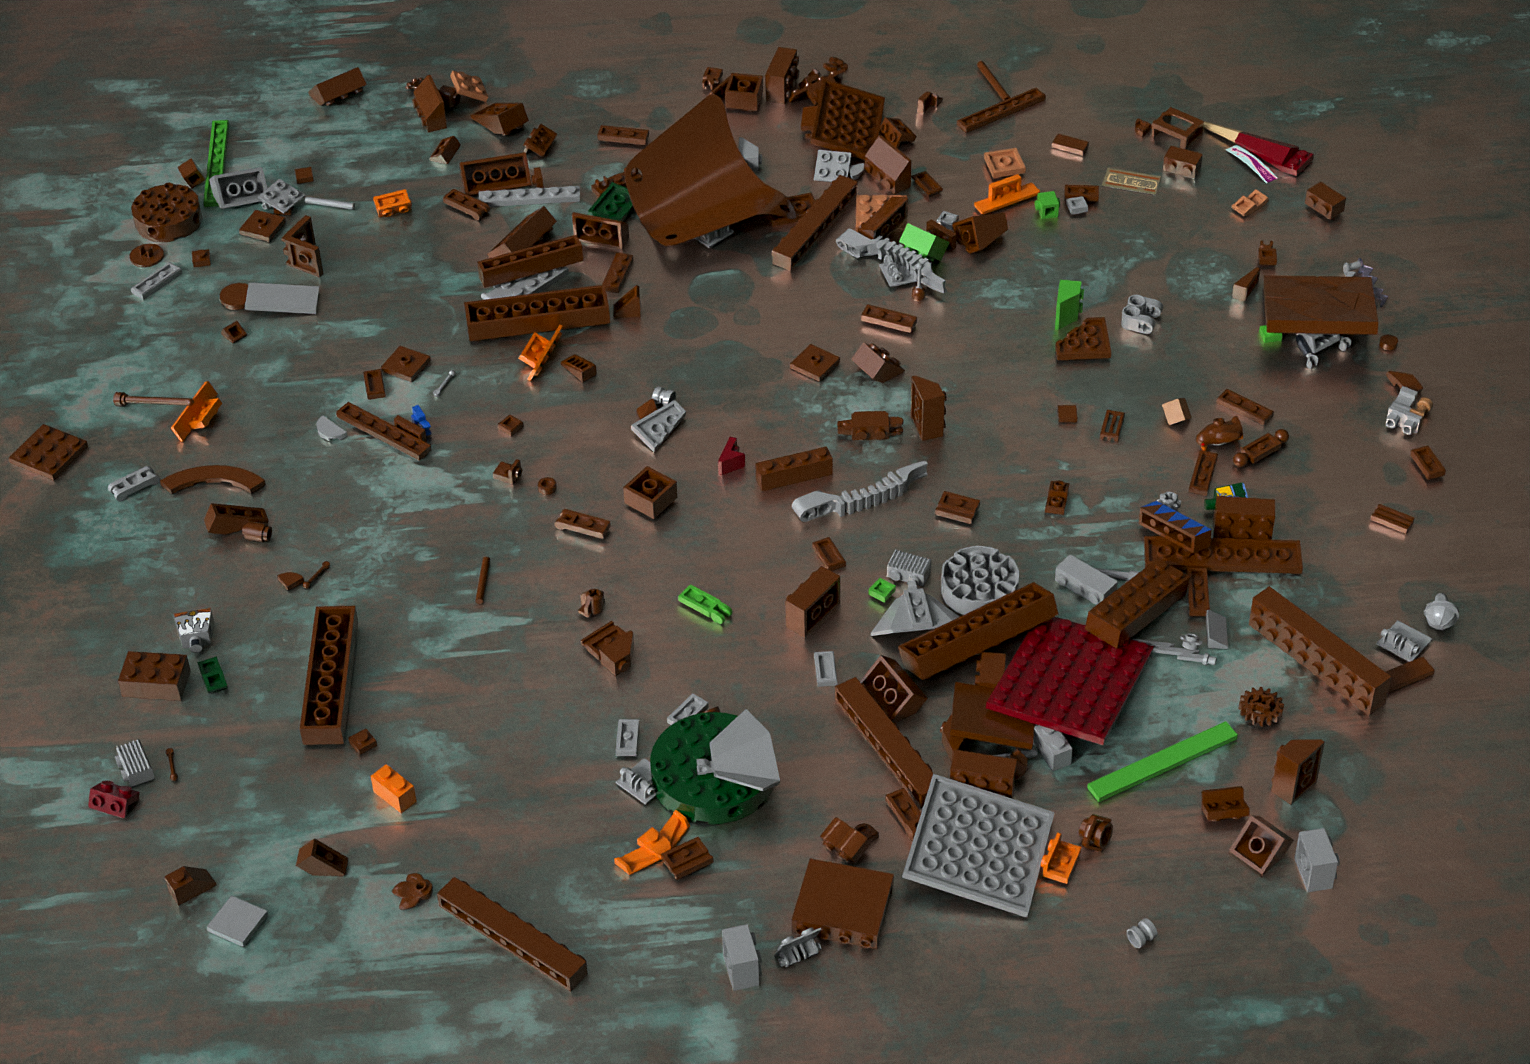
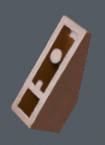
(231, 518)

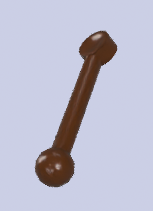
(325, 565)
(170, 752)

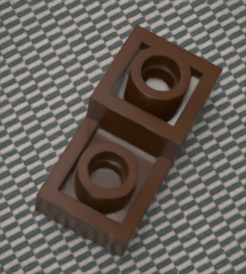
(1057, 497)

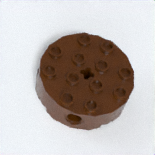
(166, 212)

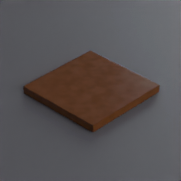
(974, 721)

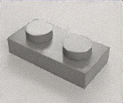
(691, 706)
(627, 737)

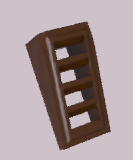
(1246, 284)
(582, 369)

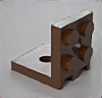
(301, 244)

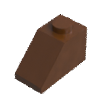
(618, 654)
(951, 742)
(321, 860)
(188, 883)

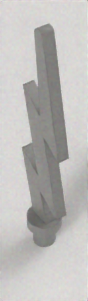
(1184, 654)

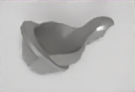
(1441, 613)

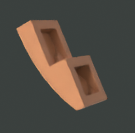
(1250, 204)

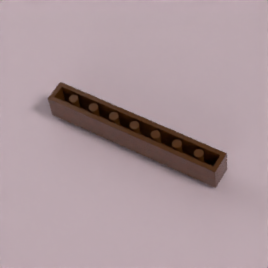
(814, 222)
(885, 738)
(513, 933)

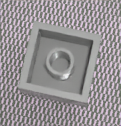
(1316, 860)
(741, 957)

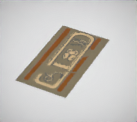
(1131, 181)

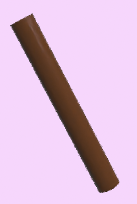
(993, 81)

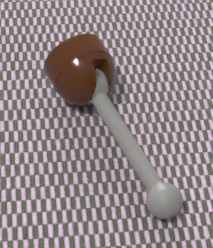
(919, 291)

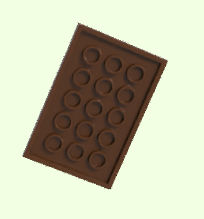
(846, 119)

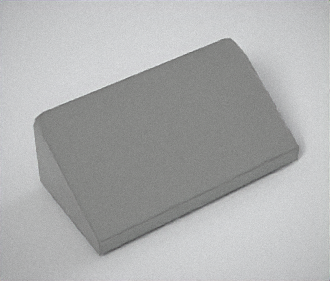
(1216, 630)

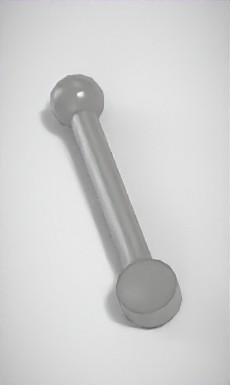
(436, 393)

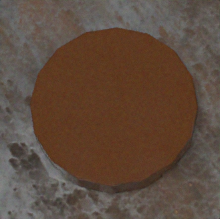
(234, 296)

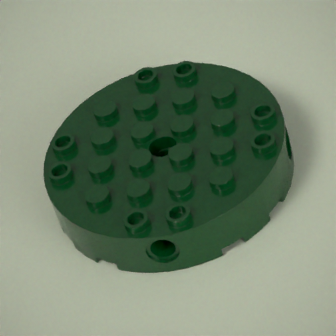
(694, 795)

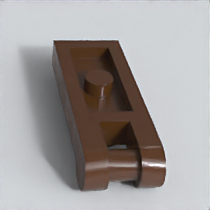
(466, 204)
(582, 523)

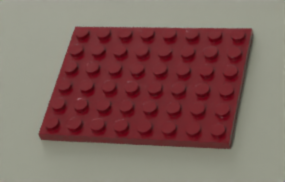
(1069, 680)

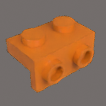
(392, 203)
(1060, 859)

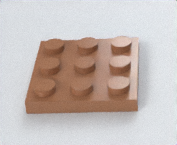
(870, 203)

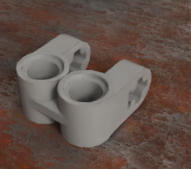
(1139, 313)

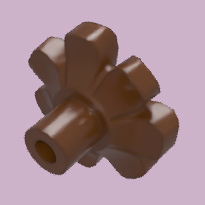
(414, 84)

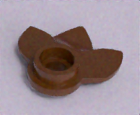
(413, 890)

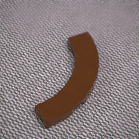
(213, 474)

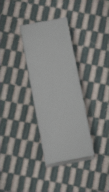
(156, 280)

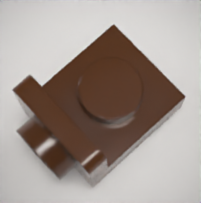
(508, 472)

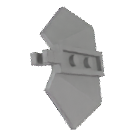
(913, 613)
(743, 754)

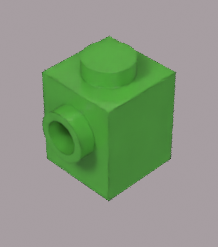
(1047, 204)

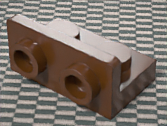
(896, 131)
(540, 140)

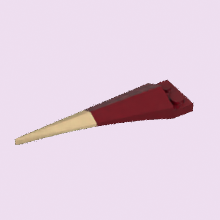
(1279, 154)

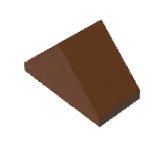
(628, 305)

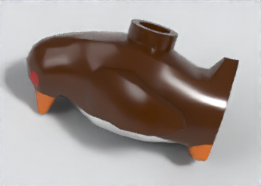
(1220, 432)

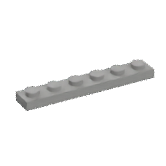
(530, 196)

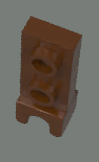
(905, 810)

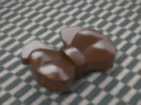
(835, 64)

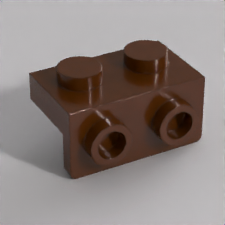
(1224, 803)

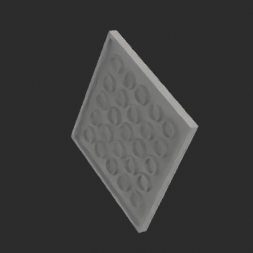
(979, 845)

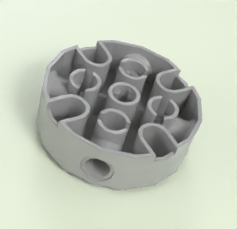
(977, 578)

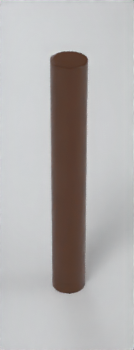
(482, 580)

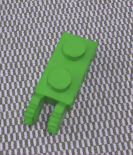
(705, 604)

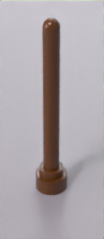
(122, 399)

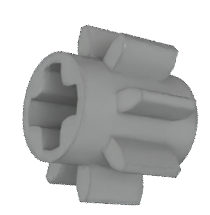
(1171, 500)

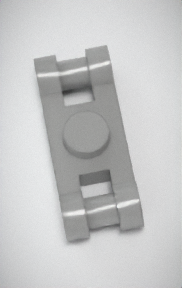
(133, 482)

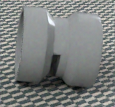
(663, 396)
(1142, 933)

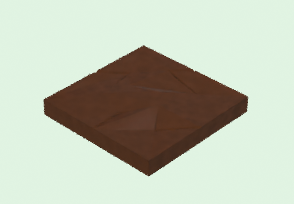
(1320, 305)

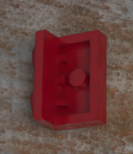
(112, 798)

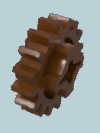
(1261, 706)

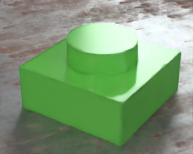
(1269, 337)
(882, 590)

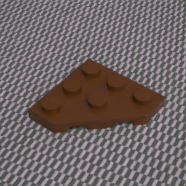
(1085, 341)

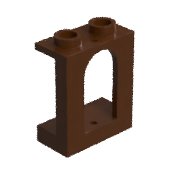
(1186, 137)

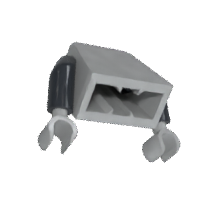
(1313, 343)

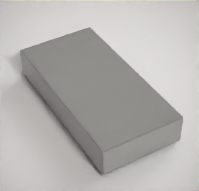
(825, 668)

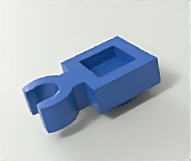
(420, 419)

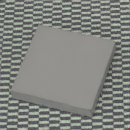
(237, 921)

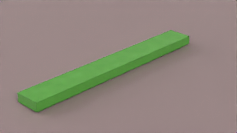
(216, 157)
(1162, 761)

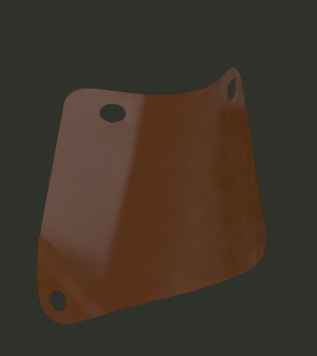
(698, 179)

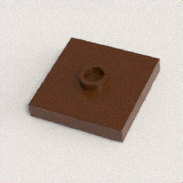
(262, 225)
(814, 362)
(405, 363)

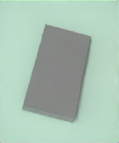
(282, 298)

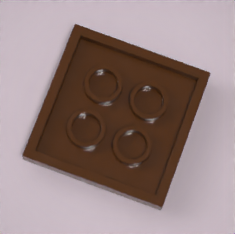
(48, 452)

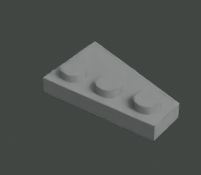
(659, 424)

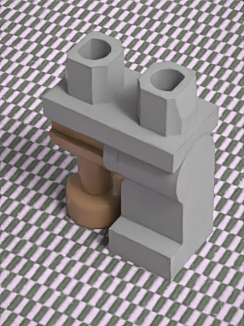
(1404, 415)

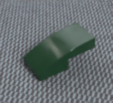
(212, 674)

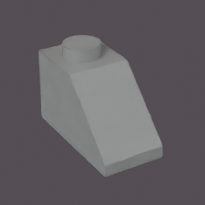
(750, 154)

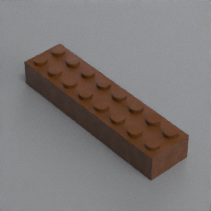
(537, 312)
(978, 630)
(1319, 650)
(329, 675)

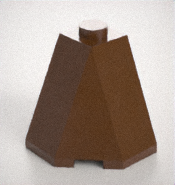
(980, 230)

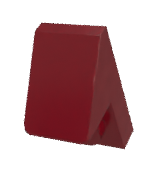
(731, 458)

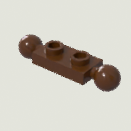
(1260, 448)

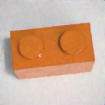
(393, 788)

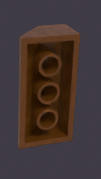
(495, 173)
(526, 233)

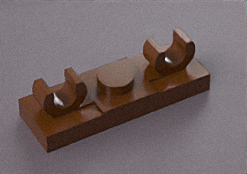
(599, 187)

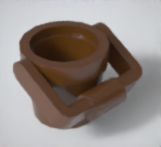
(1096, 832)

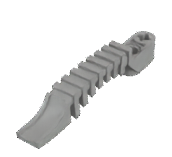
(859, 246)
(819, 503)

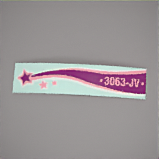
(1253, 162)

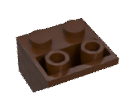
(877, 362)

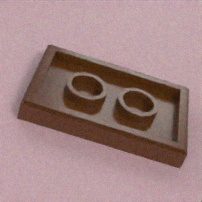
(800, 204)

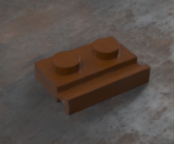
(957, 507)
(601, 638)
(687, 858)

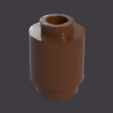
(257, 531)

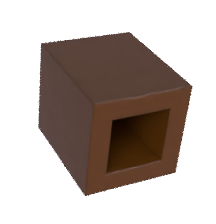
(191, 173)

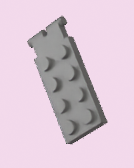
(527, 285)

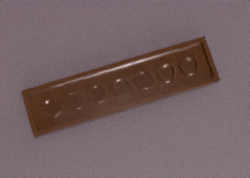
(1229, 555)

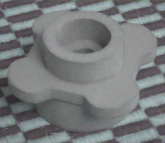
(1191, 641)

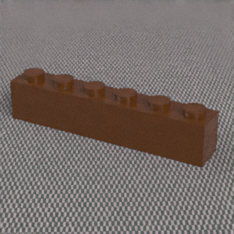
(530, 261)

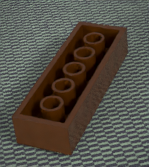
(1137, 603)

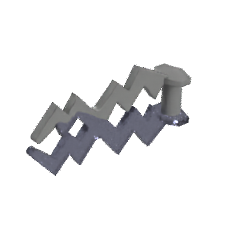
(1366, 270)

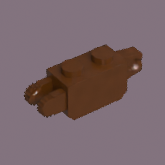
(871, 425)

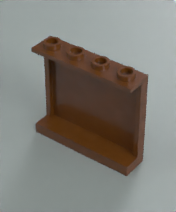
(842, 902)

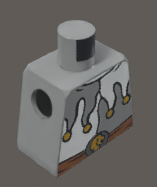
(195, 628)

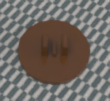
(146, 255)

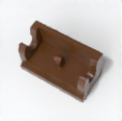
(807, 121)

